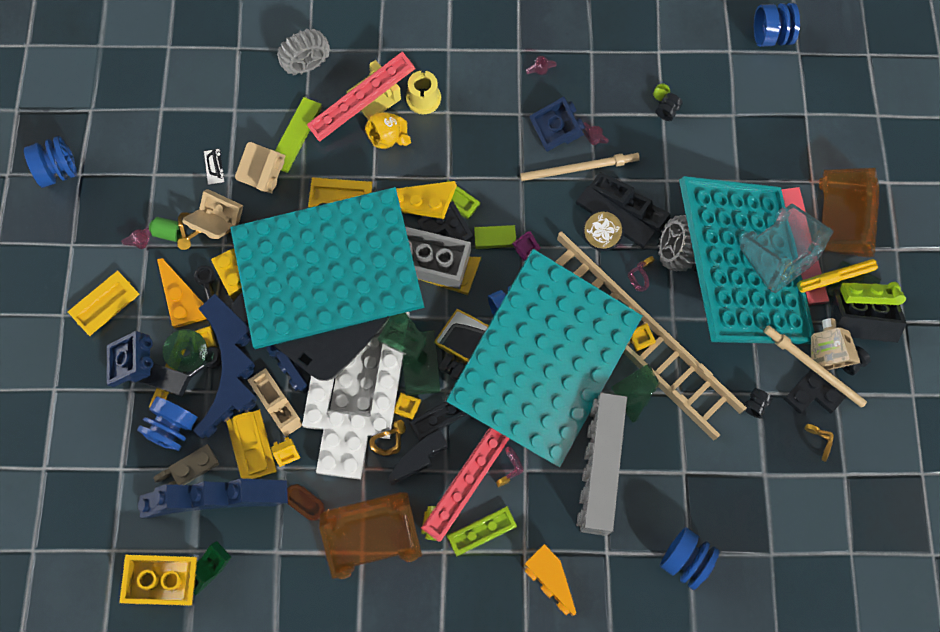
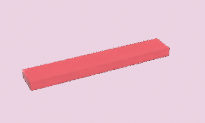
(360, 96)
(818, 295)
(464, 484)

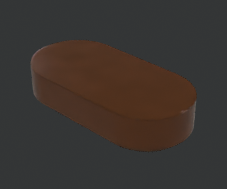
(305, 502)

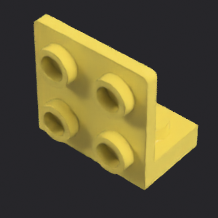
(385, 100)

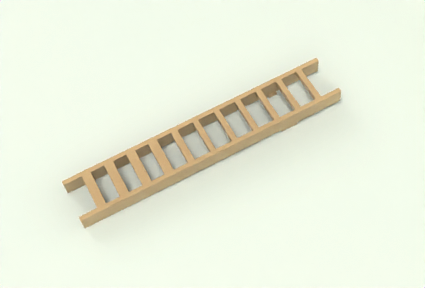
(680, 400)

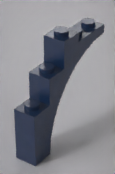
(235, 366)
(212, 495)

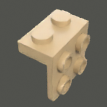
(260, 167)
(214, 215)

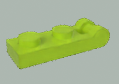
(873, 293)

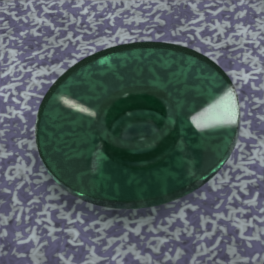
(183, 340)

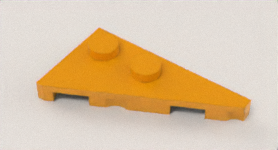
(181, 300)

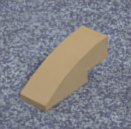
(275, 402)

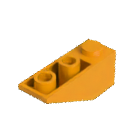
(550, 573)

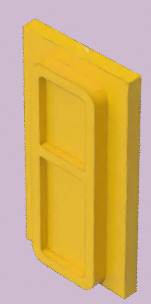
(333, 190)
(103, 303)
(251, 445)

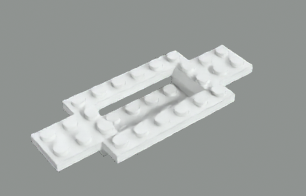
(359, 408)

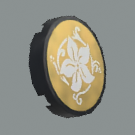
(603, 230)

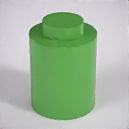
(165, 229)

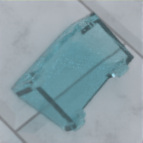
(785, 247)

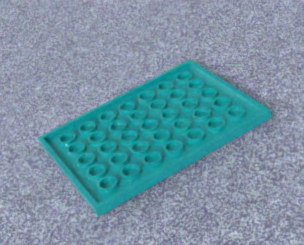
(326, 268)
(732, 292)
(544, 358)

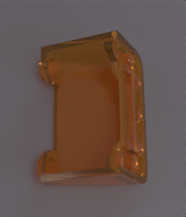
(851, 210)
(369, 533)

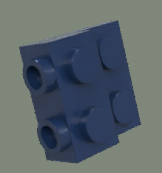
(557, 124)
(129, 358)

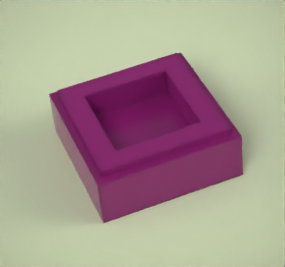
(525, 244)

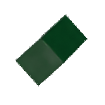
(210, 566)

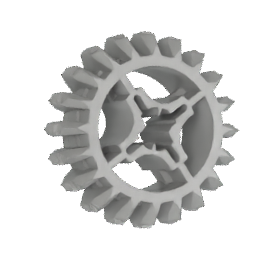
(303, 51)
(676, 245)

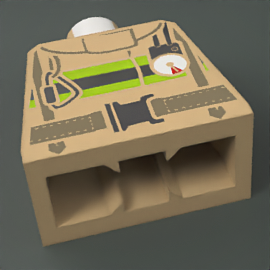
(833, 346)

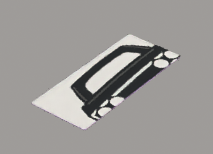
(214, 166)

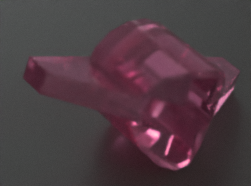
(541, 66)
(595, 134)
(138, 238)

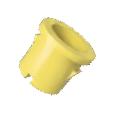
(432, 97)

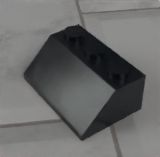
(868, 320)

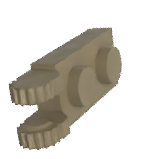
(189, 467)

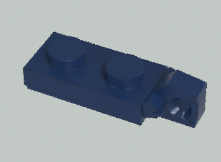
(287, 365)

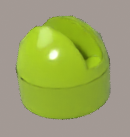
(660, 91)

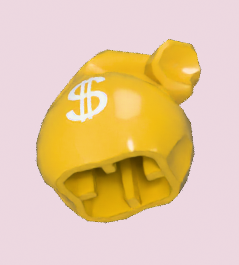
(386, 130)

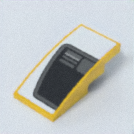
(461, 335)

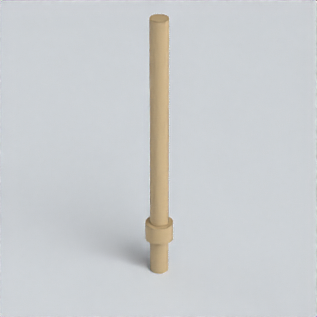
(617, 160)
(784, 342)

